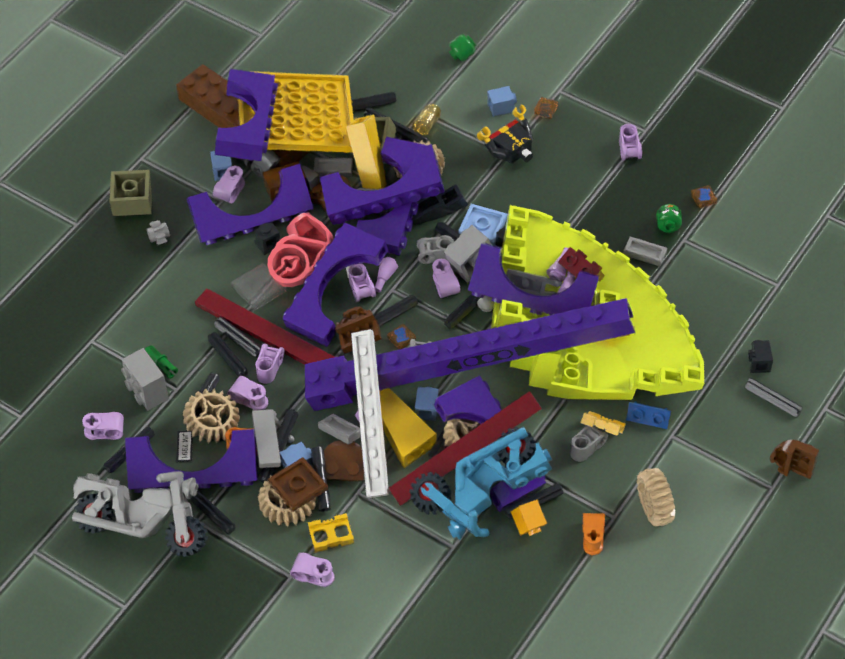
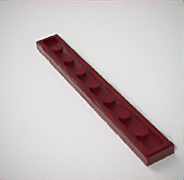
(260, 328)
(473, 441)

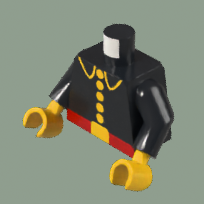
(510, 141)

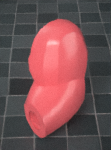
(297, 254)

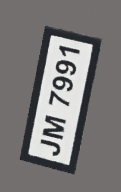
(184, 446)

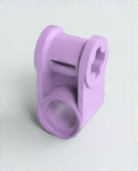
(629, 142)
(230, 184)
(444, 278)
(361, 285)
(268, 363)
(248, 393)
(105, 425)
(312, 569)

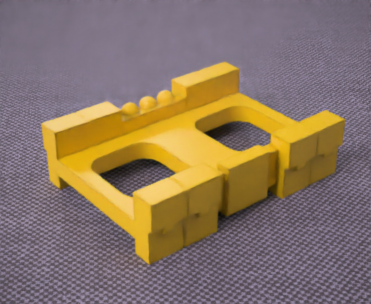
(613, 427)
(329, 527)

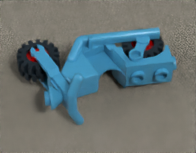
(475, 477)

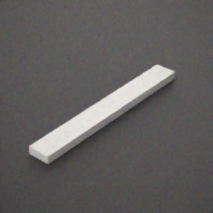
(370, 414)

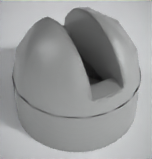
(485, 304)

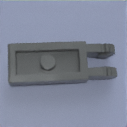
(532, 283)

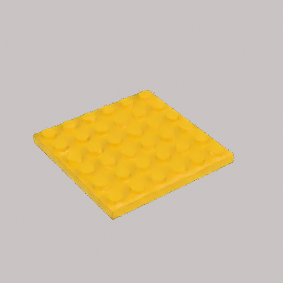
(308, 113)

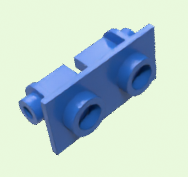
(648, 415)

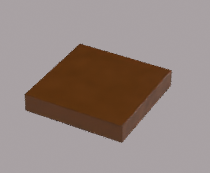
(298, 484)

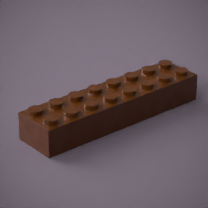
(207, 95)

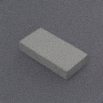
(332, 165)
(645, 251)
(340, 428)

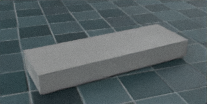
(266, 438)

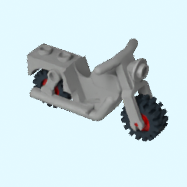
(143, 516)

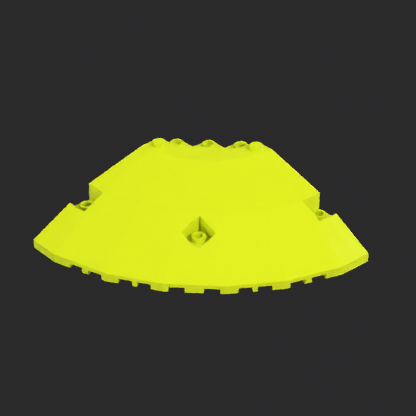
(652, 359)

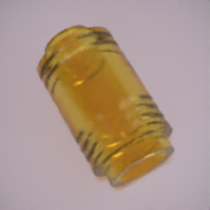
(427, 119)

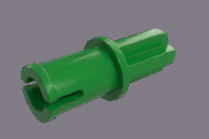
(161, 361)

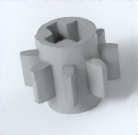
(158, 232)

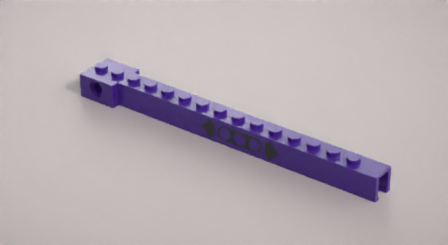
(334, 381)

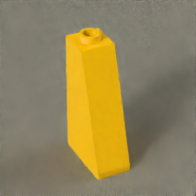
(367, 152)
(404, 429)

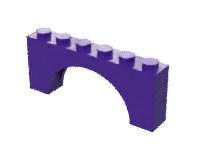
(249, 139)
(419, 182)
(214, 223)
(395, 224)
(348, 248)
(491, 281)
(477, 404)
(236, 465)

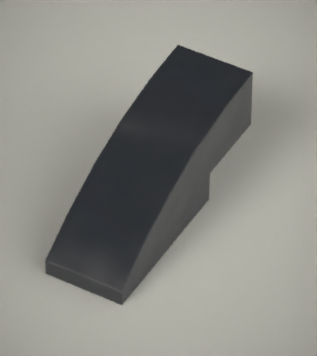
(440, 205)

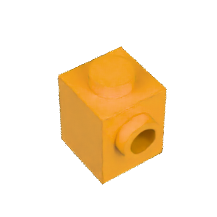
(529, 518)

